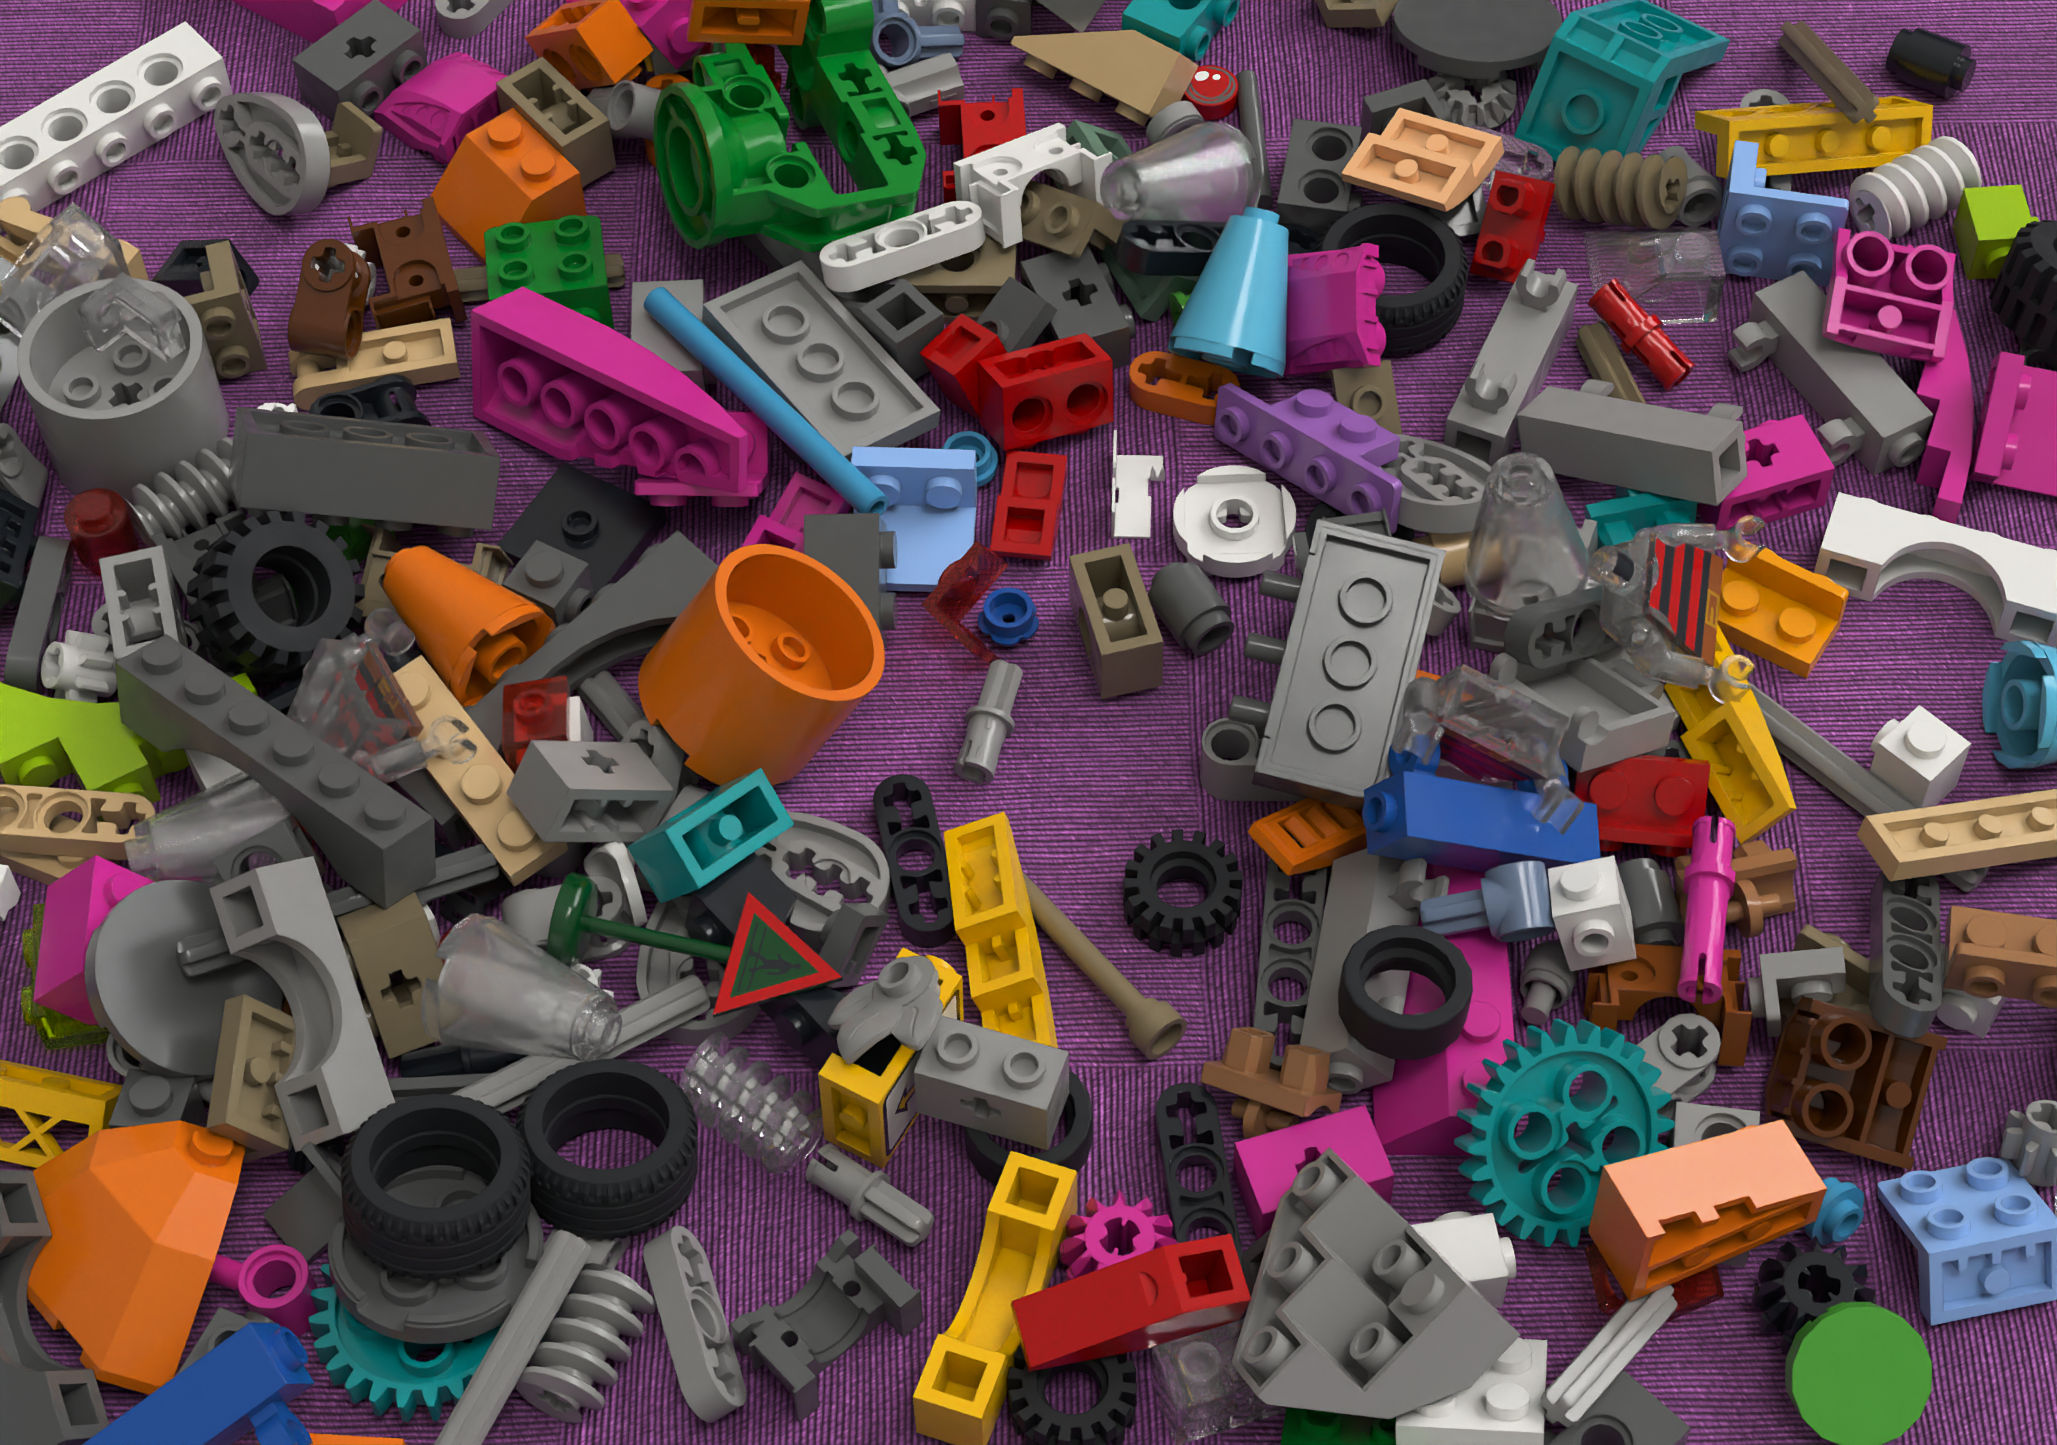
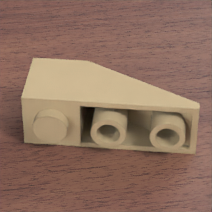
(1113, 63)

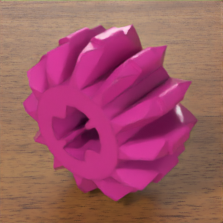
(1112, 1229)

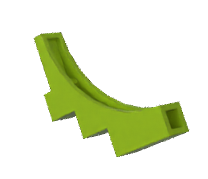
(60, 737)

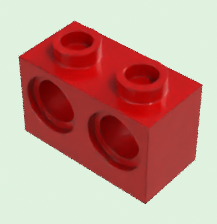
(1045, 392)

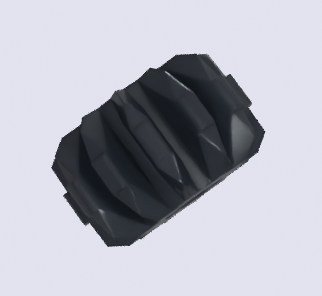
(1797, 1277)

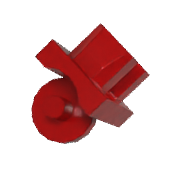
(1511, 226)

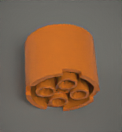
(762, 665)

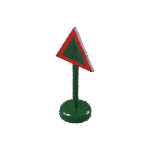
(761, 964)

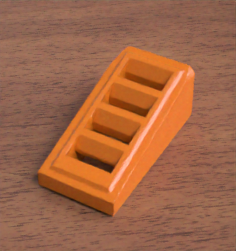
(1319, 827)

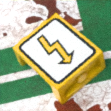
(872, 1111)

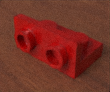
(1647, 801)

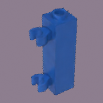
(1467, 821)
(224, 1396)

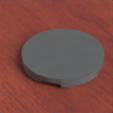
(1476, 35)
(143, 993)
(432, 1308)

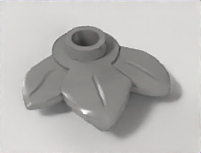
(898, 1003)

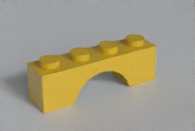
(1017, 1256)

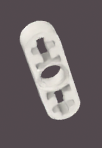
(902, 246)

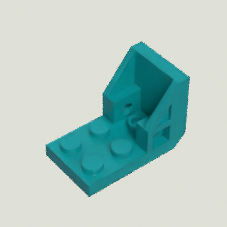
(1613, 76)

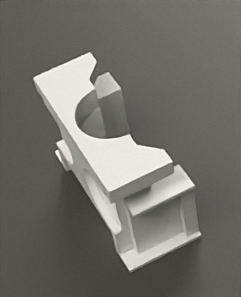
(1000, 175)

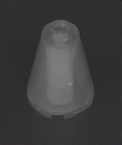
(1184, 177)
(1523, 539)
(198, 829)
(514, 997)

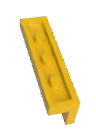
(1818, 135)
(55, 1095)

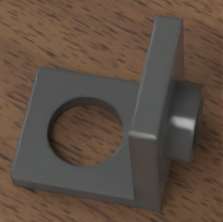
(310, 1206)

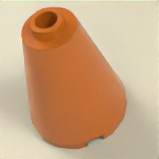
(463, 620)

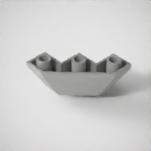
(1360, 1306)

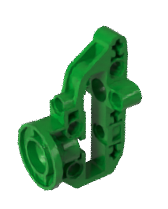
(726, 136)

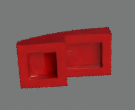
(1029, 505)

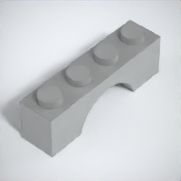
(288, 928)

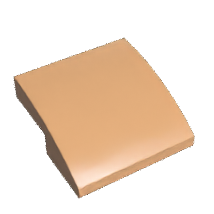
(1424, 160)

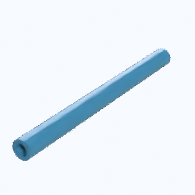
(765, 403)

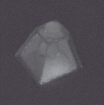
(59, 258)
(1665, 271)

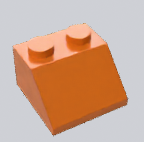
(504, 177)

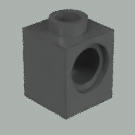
(282, 840)

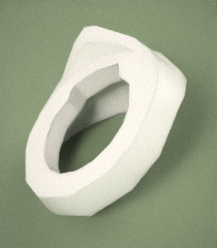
(616, 862)

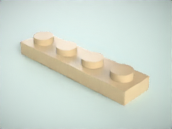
(481, 784)
(1962, 835)

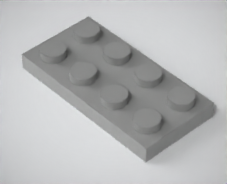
(821, 360)

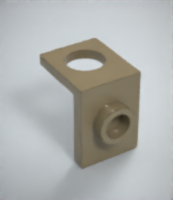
(1368, 393)

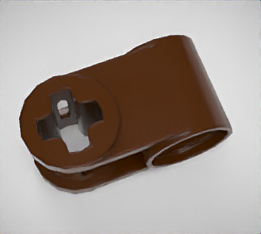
(327, 310)

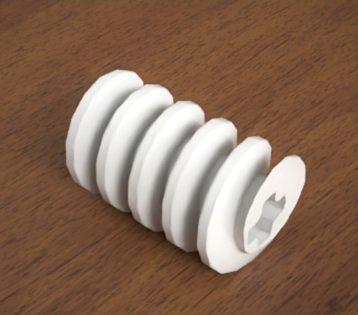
(1913, 188)

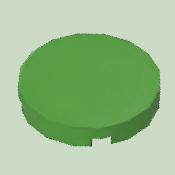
(1858, 1374)

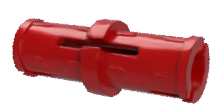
(1641, 334)

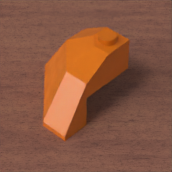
(133, 1243)

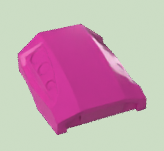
(442, 105)
(1889, 296)
(1334, 311)

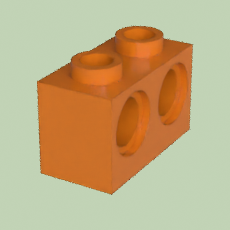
(591, 43)

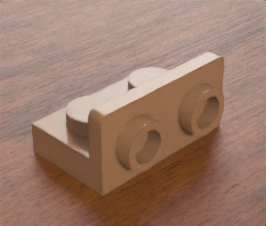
(2001, 955)

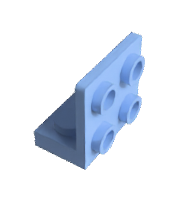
(1772, 229)
(928, 508)
(1978, 1238)

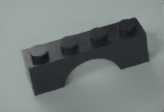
(799, 1017)

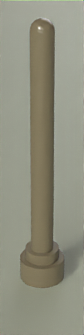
(1152, 1024)

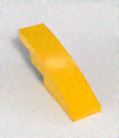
(1742, 756)
(998, 930)

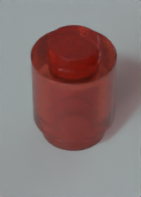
(99, 527)

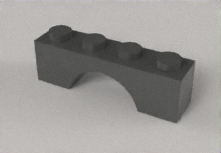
(38, 1395)

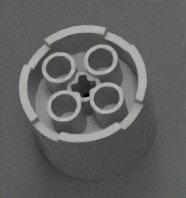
(120, 410)

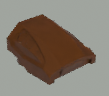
(1850, 1081)

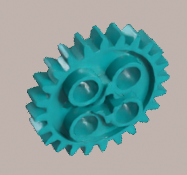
(1560, 1128)
(387, 1365)

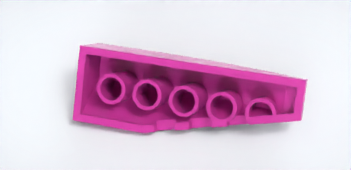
(597, 395)
(1421, 1102)

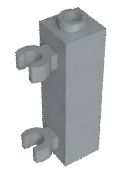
(1512, 364)
(1850, 387)
(1636, 442)
(1362, 897)

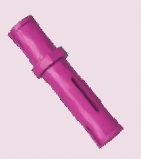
(1709, 885)

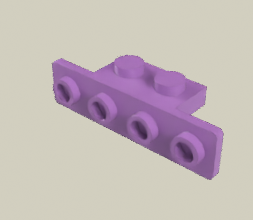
(1315, 447)

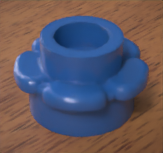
(1005, 605)

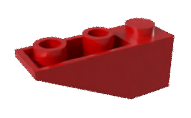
(1133, 1304)

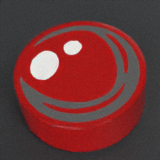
(1212, 92)

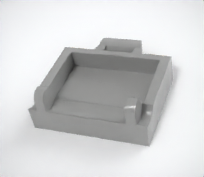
(1608, 704)

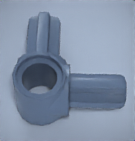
(908, 40)
(1511, 904)

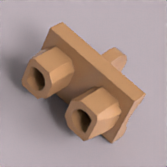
(1760, 888)
(1296, 1089)

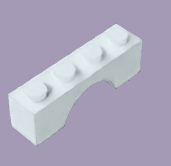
(1881, 545)

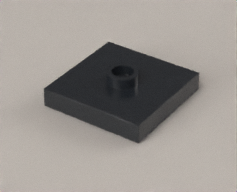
(587, 522)

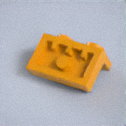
(1780, 610)

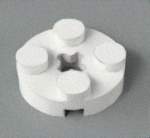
(1234, 551)

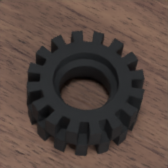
(1187, 861)
(1097, 1426)

